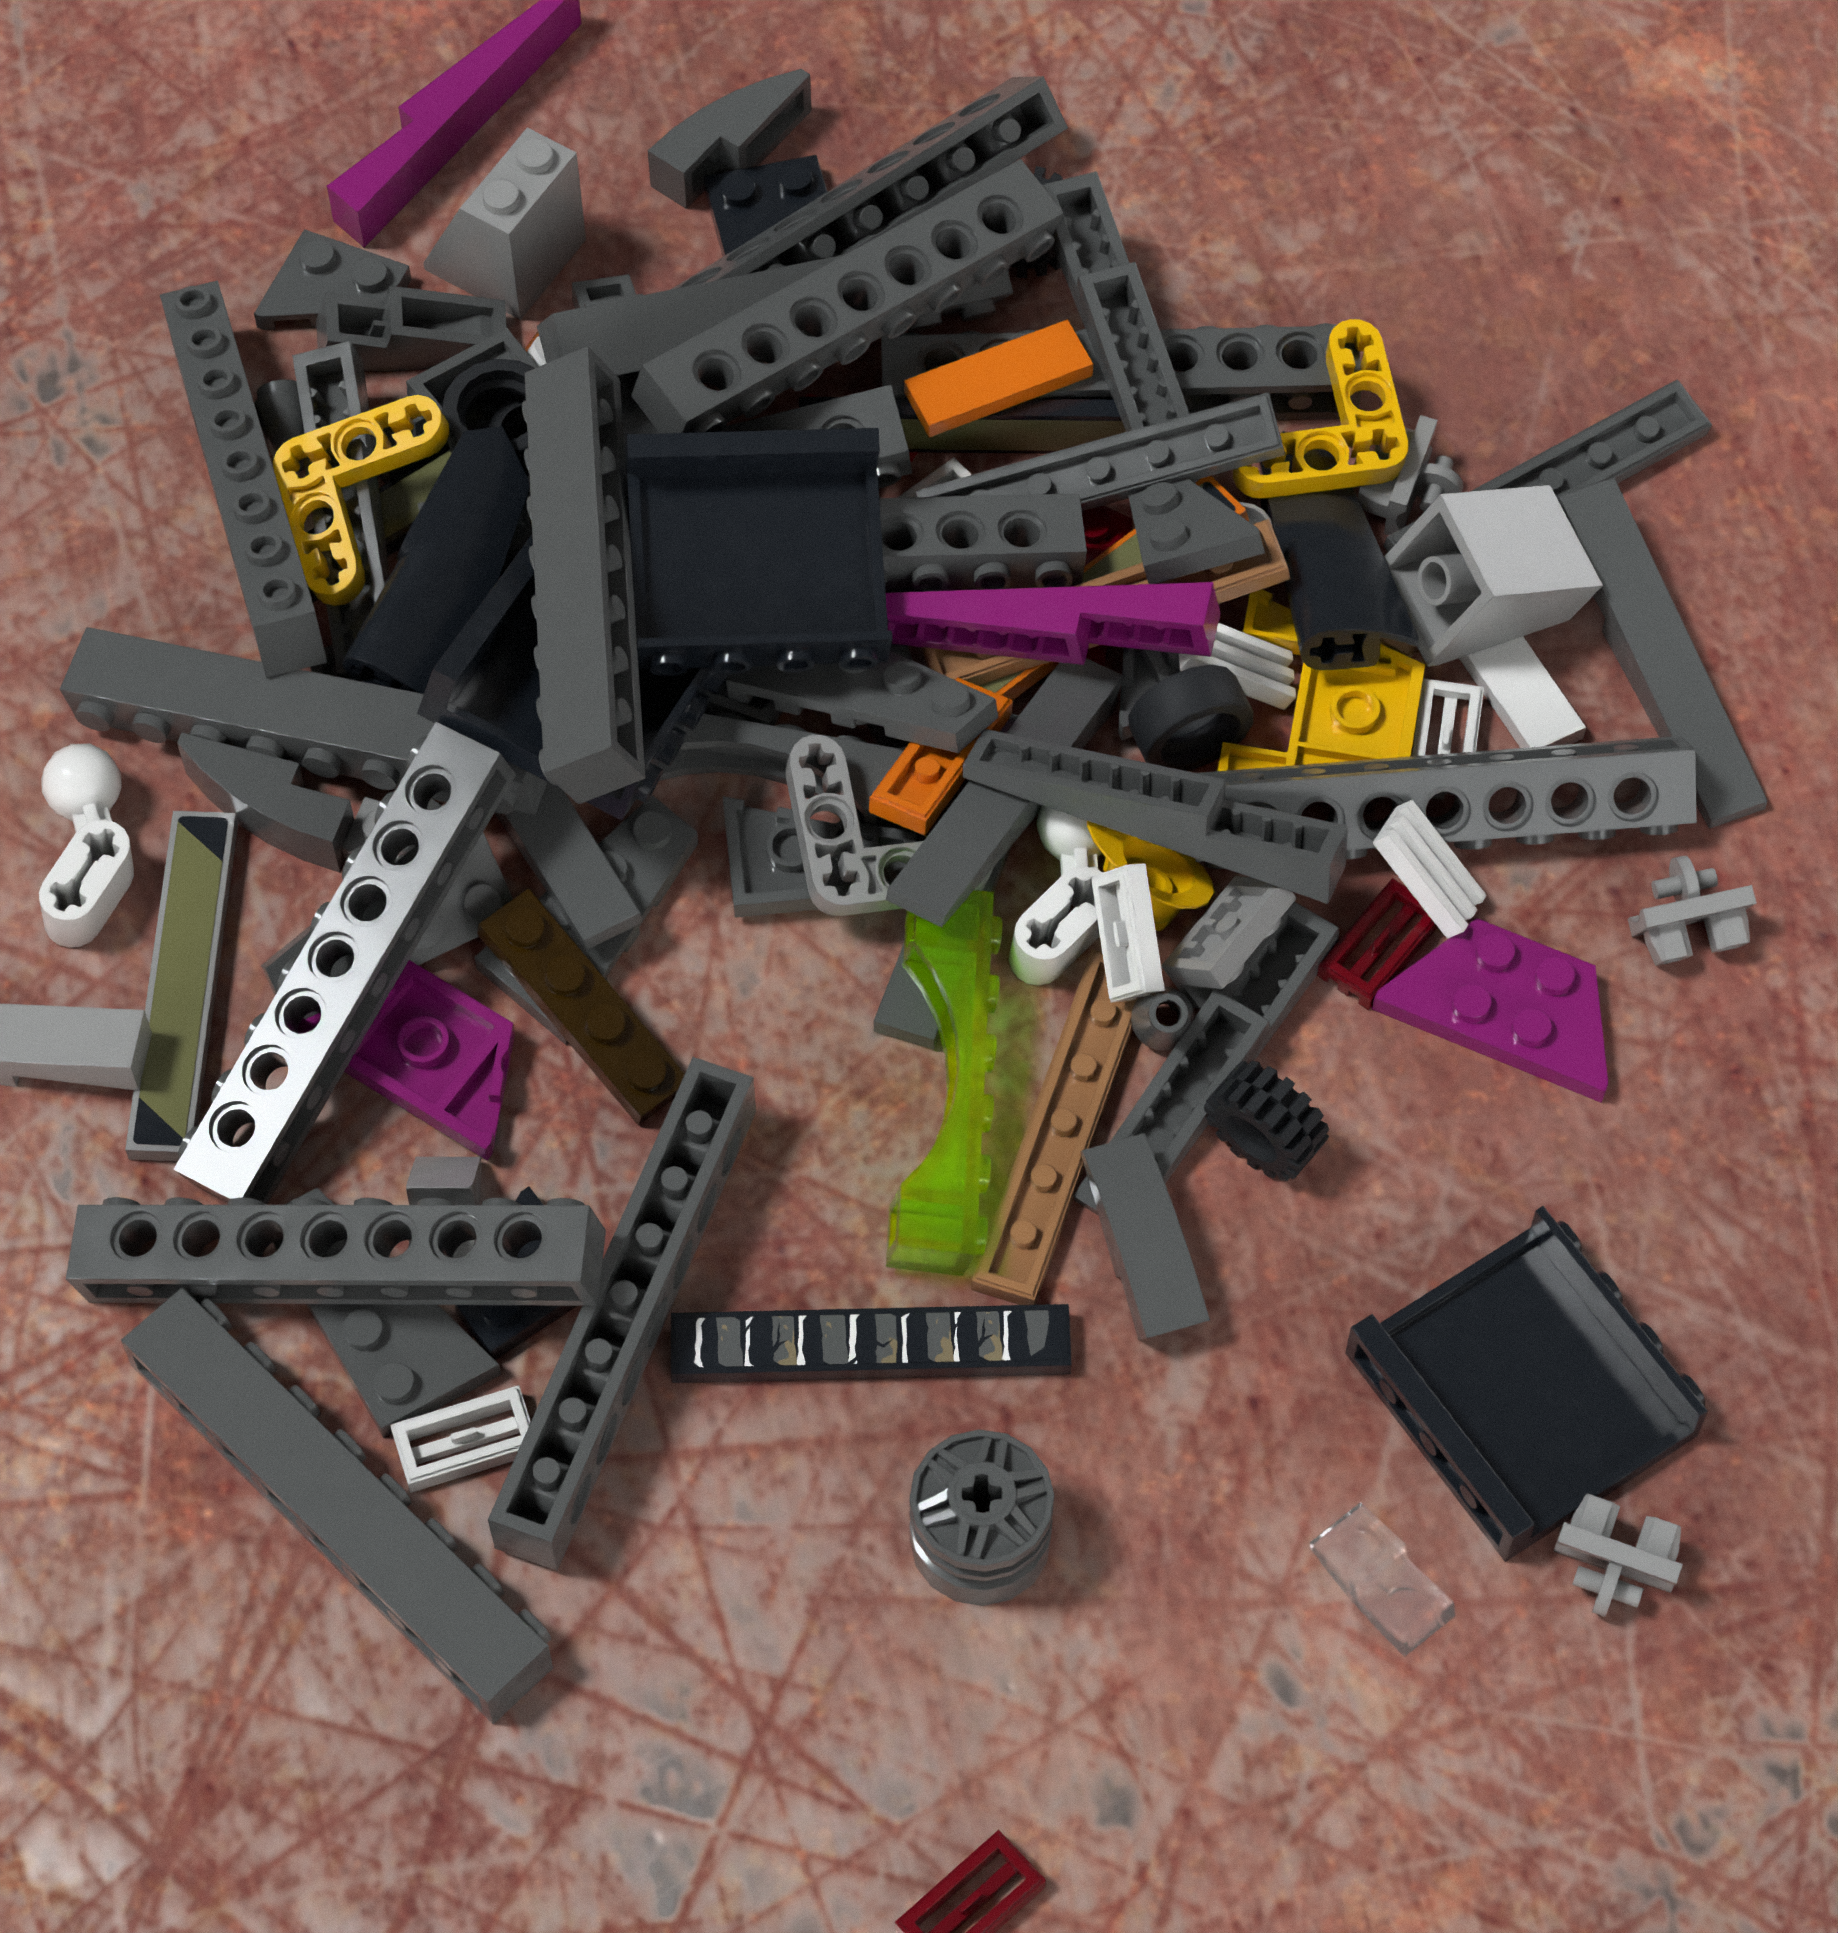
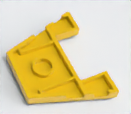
(1338, 711)

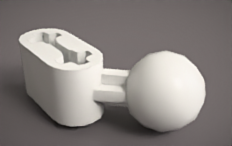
(83, 787)
(1049, 916)

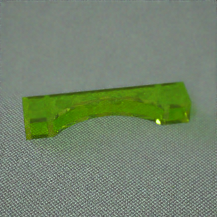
(936, 1207)

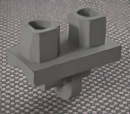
(1417, 478)
(1666, 924)
(1649, 1562)

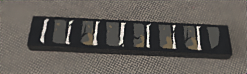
(870, 1343)

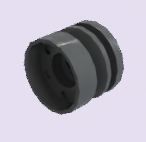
(974, 1553)

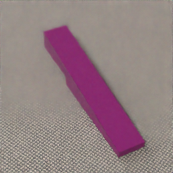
(445, 118)
(1058, 621)

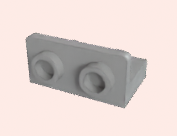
(1226, 937)

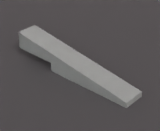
(73, 1045)

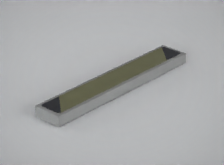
(183, 982)

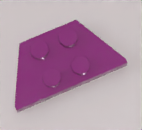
(1509, 1004)
(437, 1057)

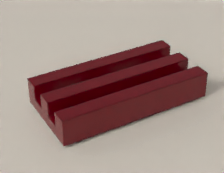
(1352, 980)
(962, 1874)

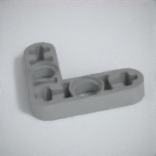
(861, 864)

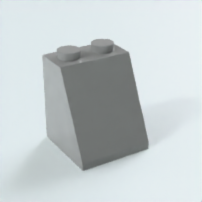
(515, 226)
(1489, 570)

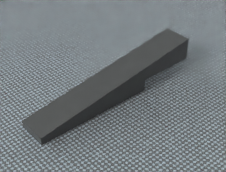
(1113, 305)
(330, 390)
(1659, 653)
(1166, 809)
(987, 820)
(572, 868)
(1227, 1030)

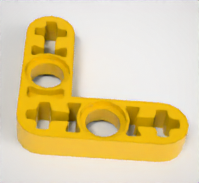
(1357, 429)
(324, 483)

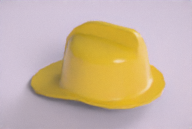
(1173, 877)

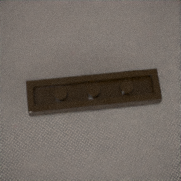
(582, 1006)

